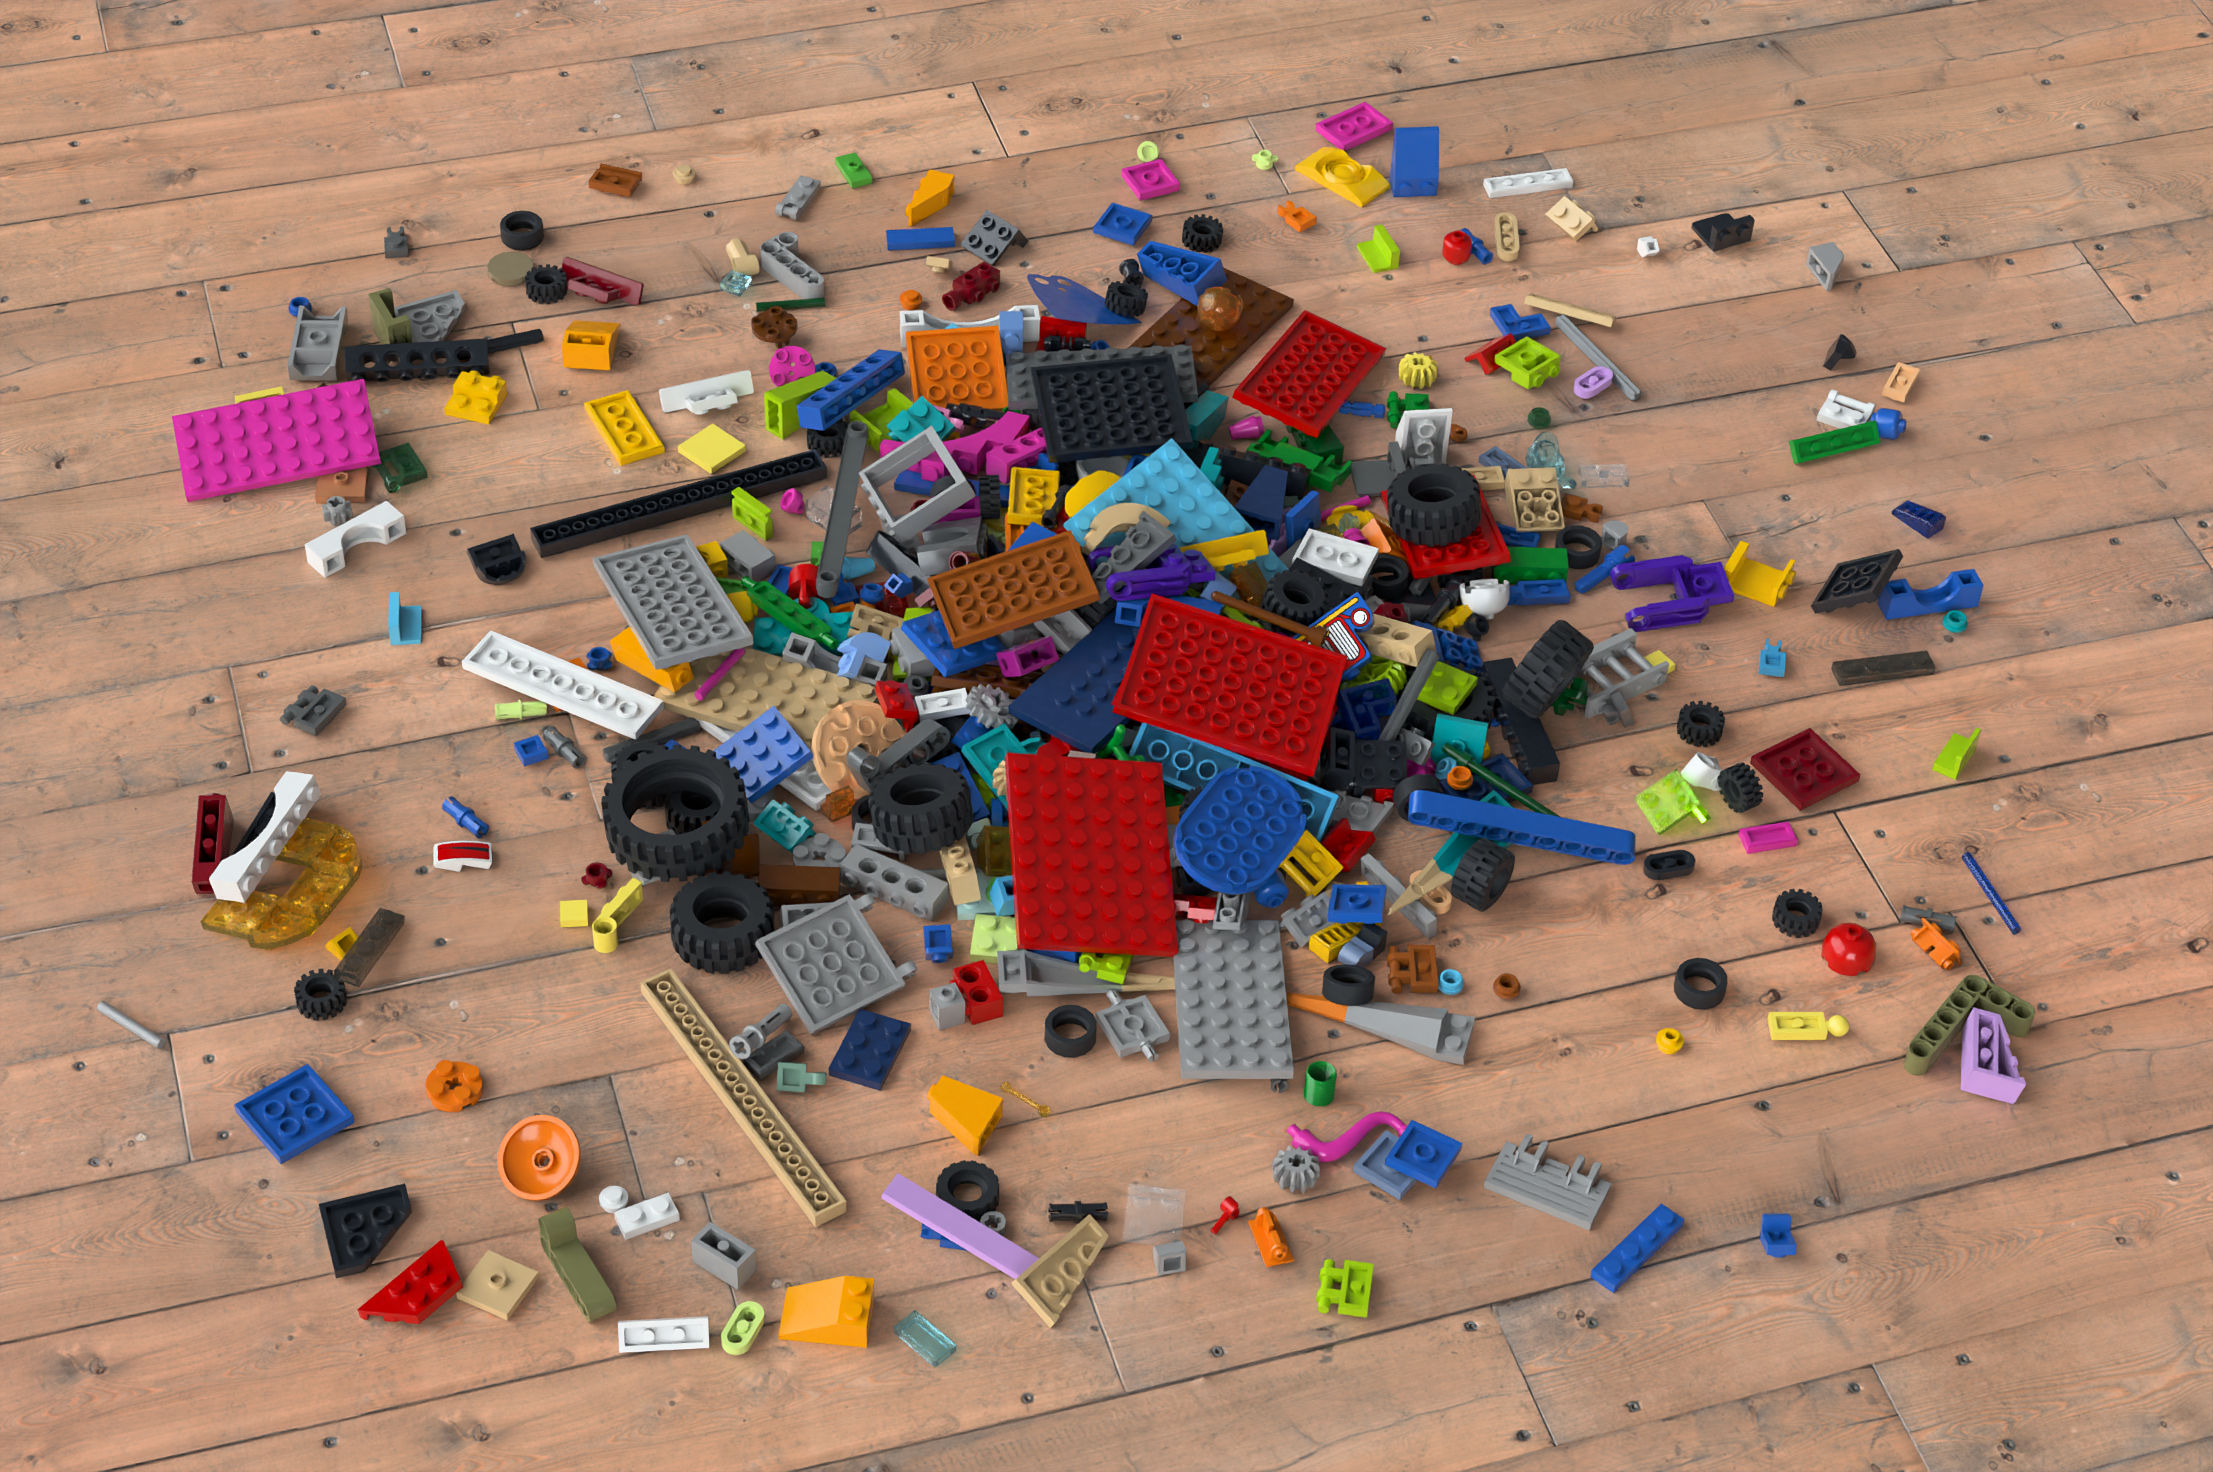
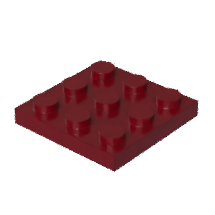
(1805, 769)

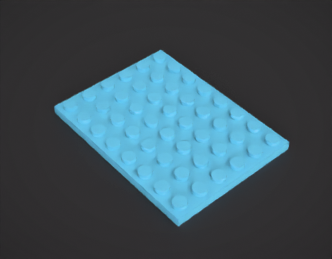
(1183, 495)

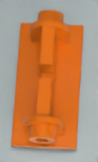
(1931, 936)
(1270, 1238)

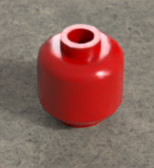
(1457, 247)

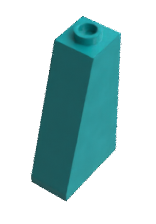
(1206, 415)

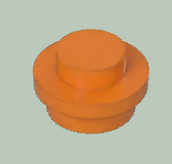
(910, 300)
(1460, 778)

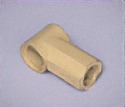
(741, 258)

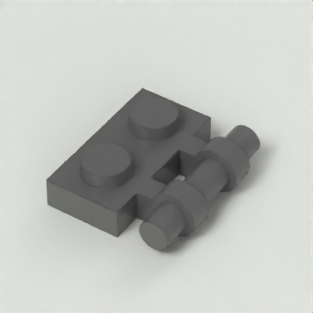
(319, 711)

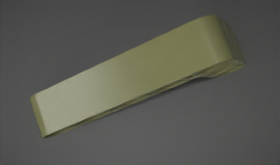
(1953, 1013)

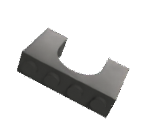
(948, 537)

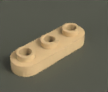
(1506, 236)

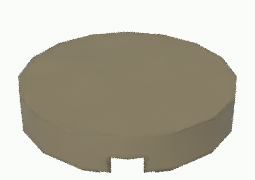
(509, 268)

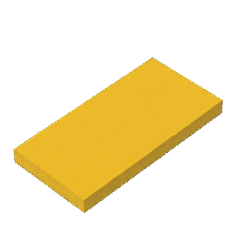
(624, 427)
(1031, 494)

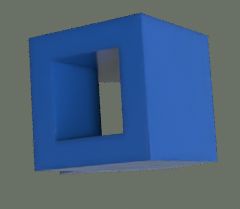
(899, 585)

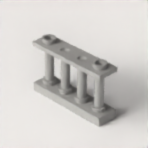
(1608, 653)

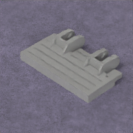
(1548, 1185)

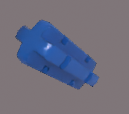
(1363, 409)

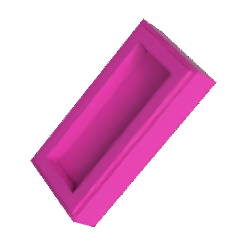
(1768, 837)

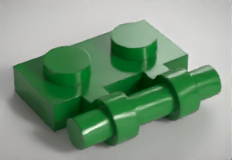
(1411, 402)

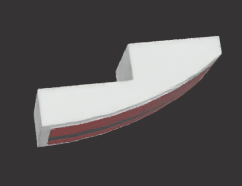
(455, 854)

